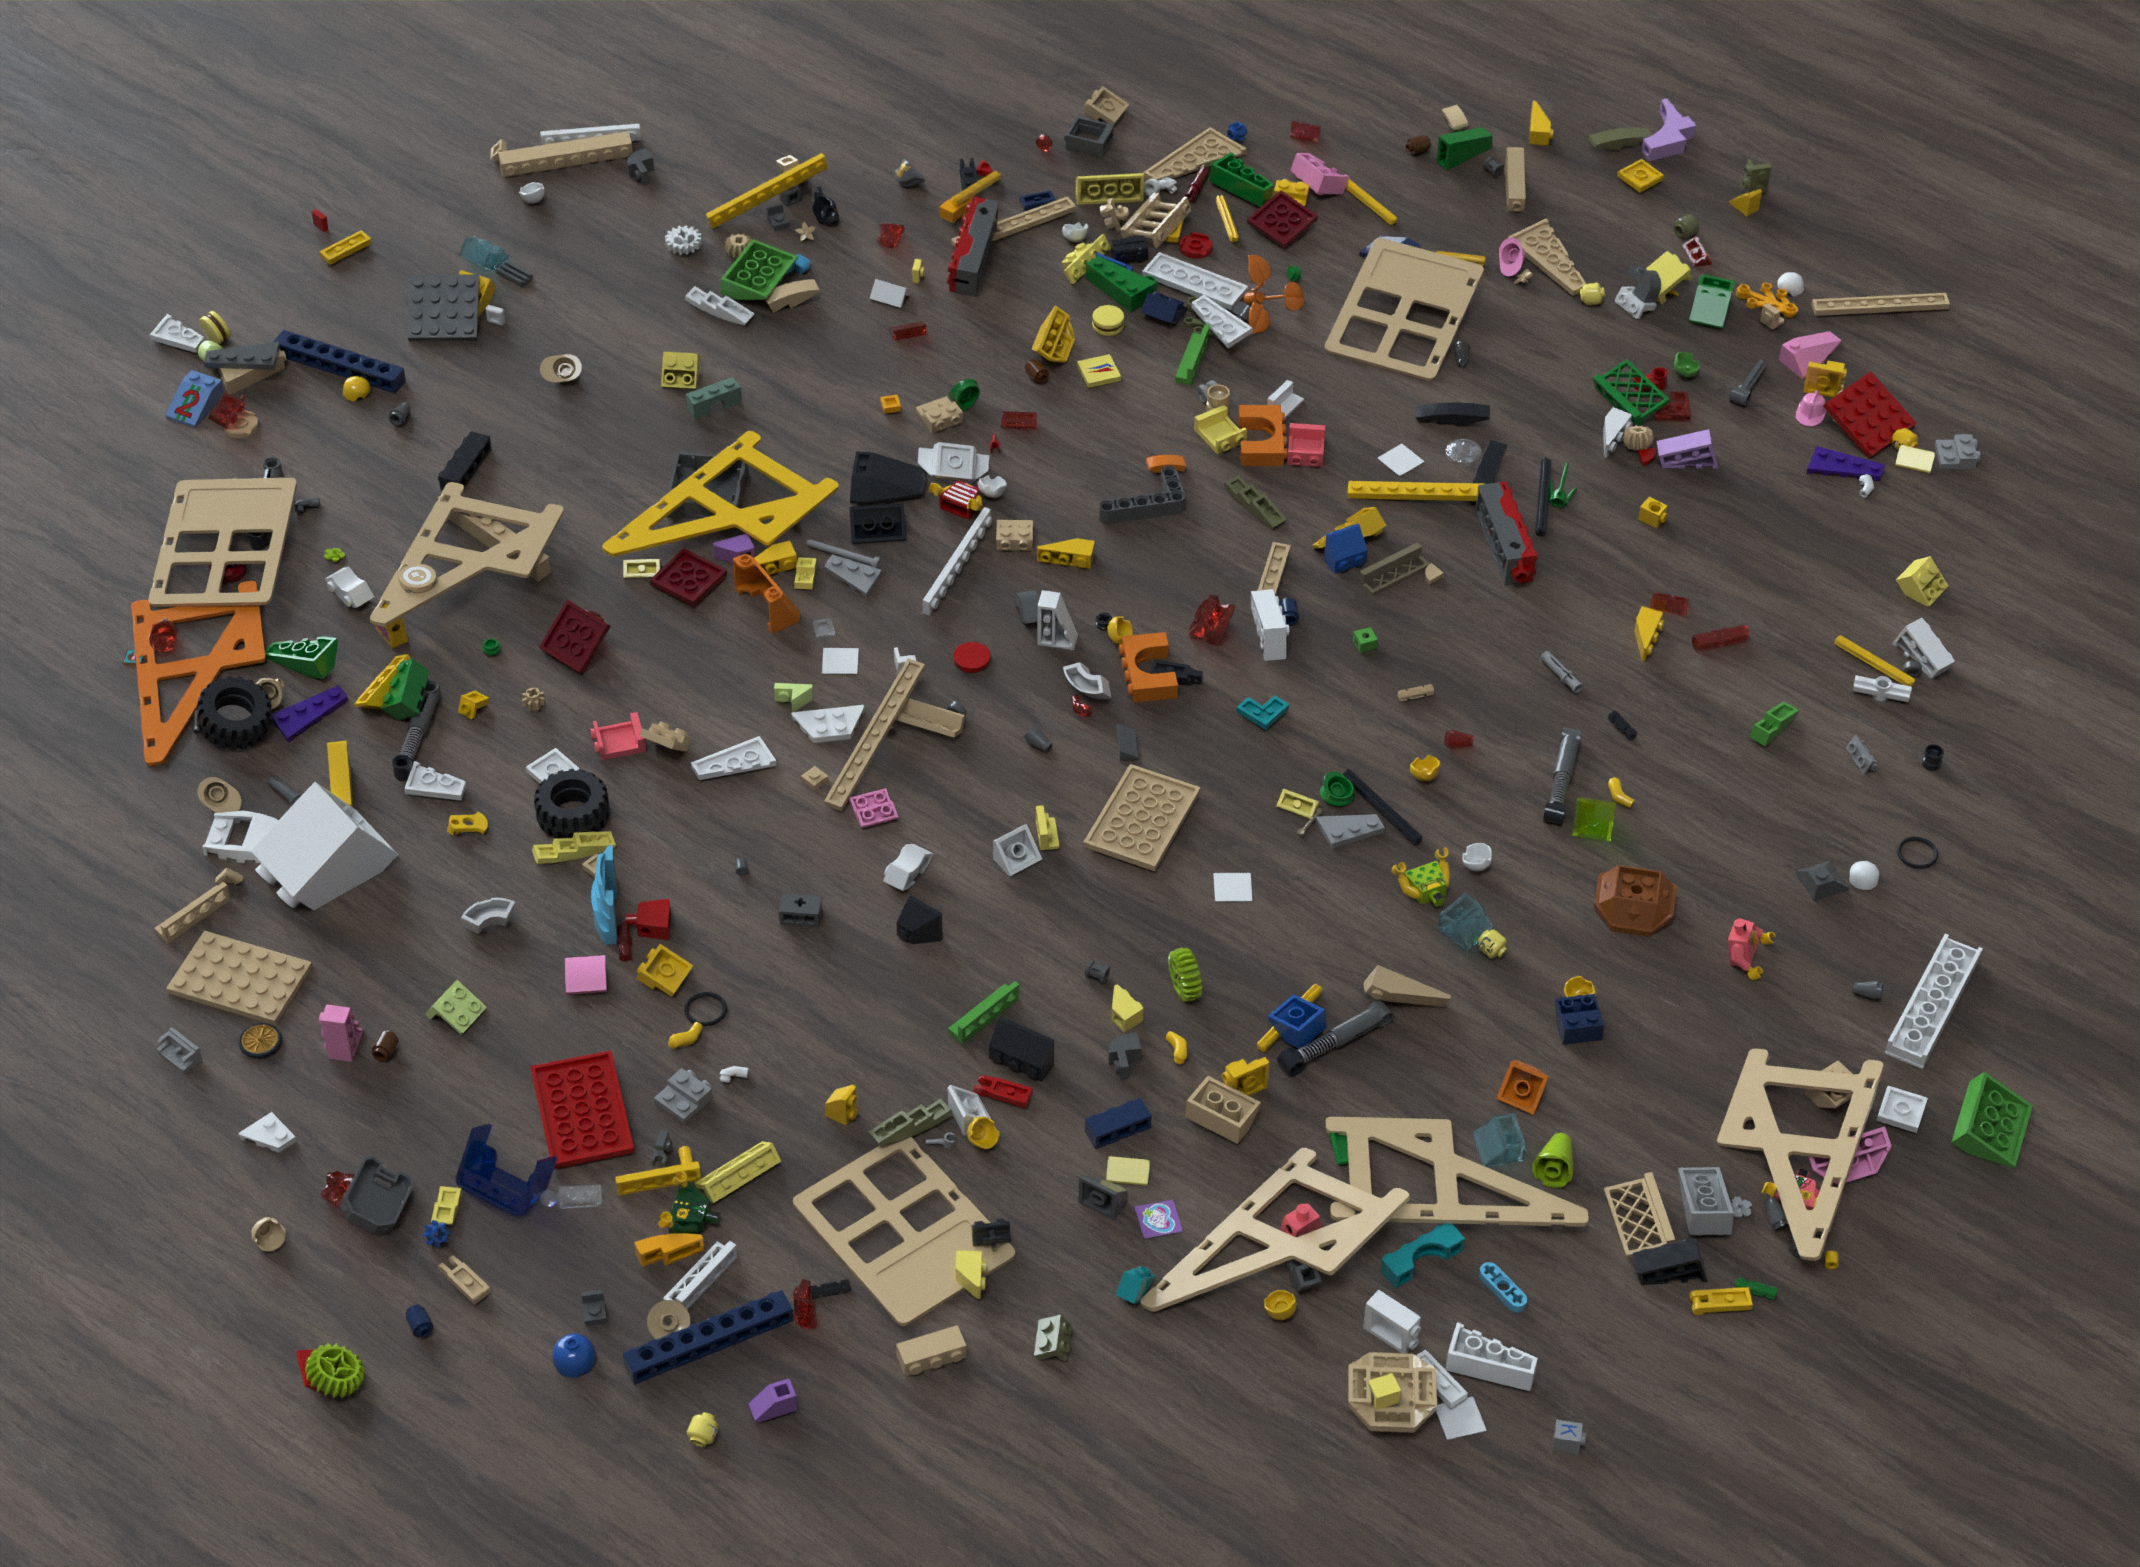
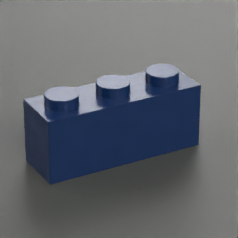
(1118, 1123)

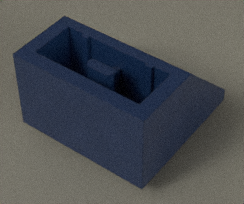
(1164, 308)
(1579, 1019)

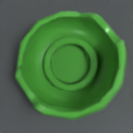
(1685, 365)

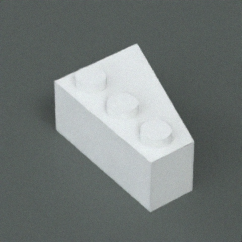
(1054, 622)
(1924, 647)

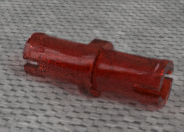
(624, 942)

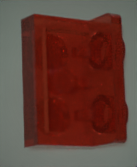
(226, 410)
(804, 1305)

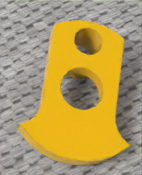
(479, 823)

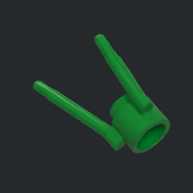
(1559, 498)

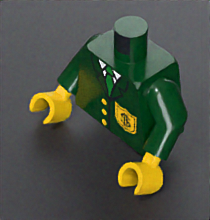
(690, 1209)

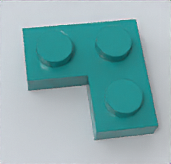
(1264, 714)

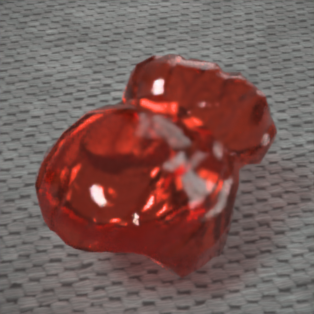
(890, 234)
(163, 636)
(336, 1187)

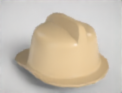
(560, 368)
(219, 795)

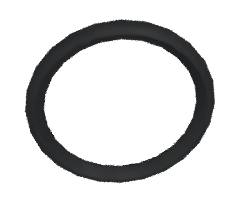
(1917, 865)
(705, 994)

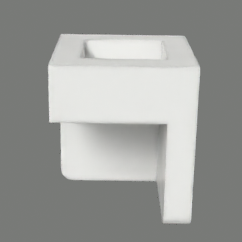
(900, 661)

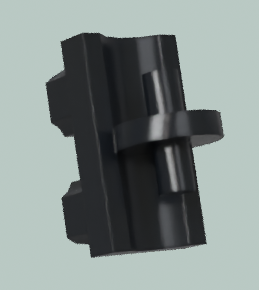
(991, 1233)

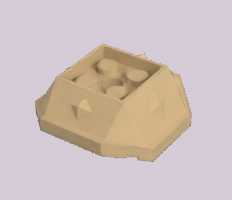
(1417, 1388)

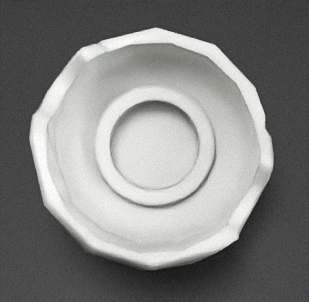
(532, 193)
(1075, 232)
(1791, 283)
(992, 487)
(1477, 857)
(1864, 875)

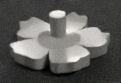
(1740, 1207)

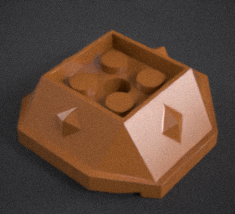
(1635, 900)

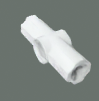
(1882, 688)

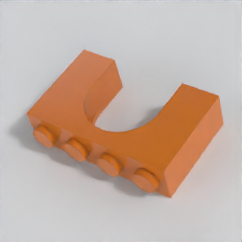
(1267, 419)
(1144, 685)

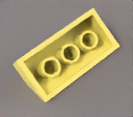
(1103, 187)

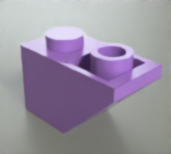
(733, 547)
(774, 1401)

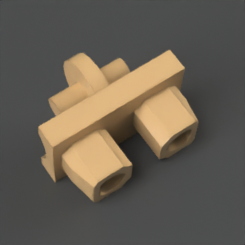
(1116, 214)

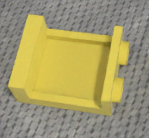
(1670, 272)
(1219, 430)

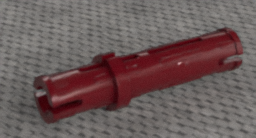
(1195, 186)

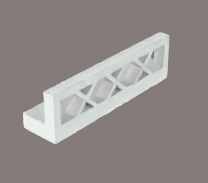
(704, 1278)

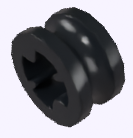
(1103, 620)

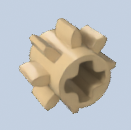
(533, 699)

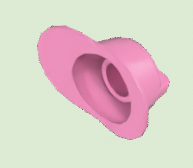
(1511, 256)
(1811, 409)

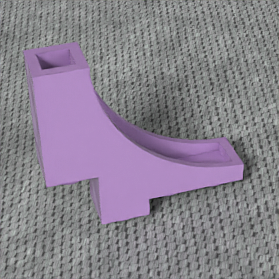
(1671, 137)

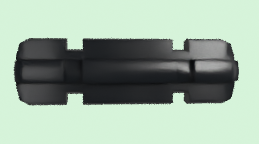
(1622, 725)
(830, 1288)

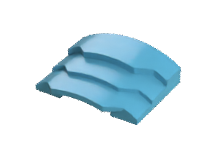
(603, 895)

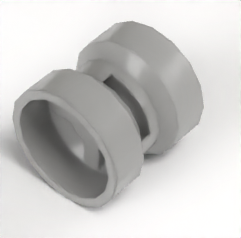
(1201, 390)

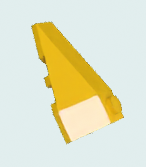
(1368, 519)

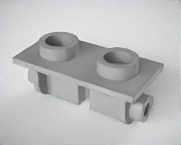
(1861, 755)

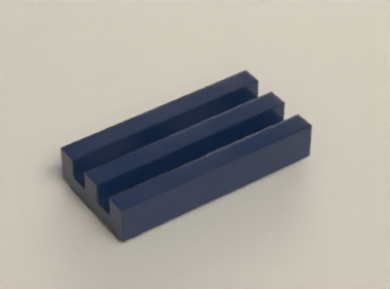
(1036, 200)

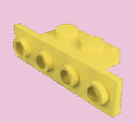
(1076, 261)

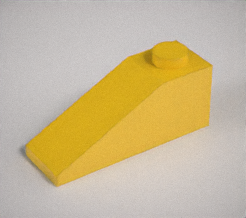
(1539, 127)

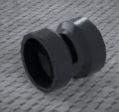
(1933, 757)

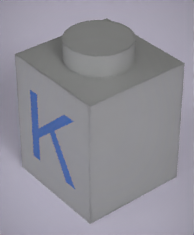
(1568, 1436)

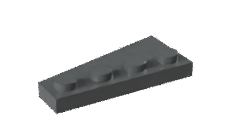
(244, 357)

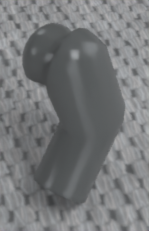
(306, 502)

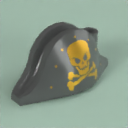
(908, 175)

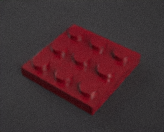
(1282, 219)
(688, 577)
(574, 636)

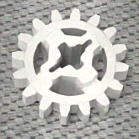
(683, 240)

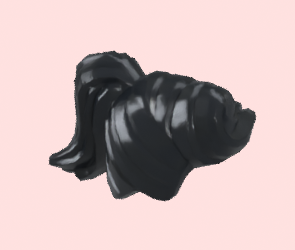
(825, 208)

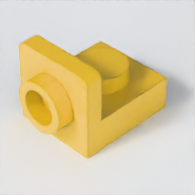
(471, 702)

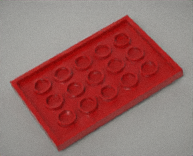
(582, 1109)

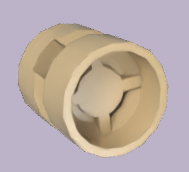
(1217, 396)

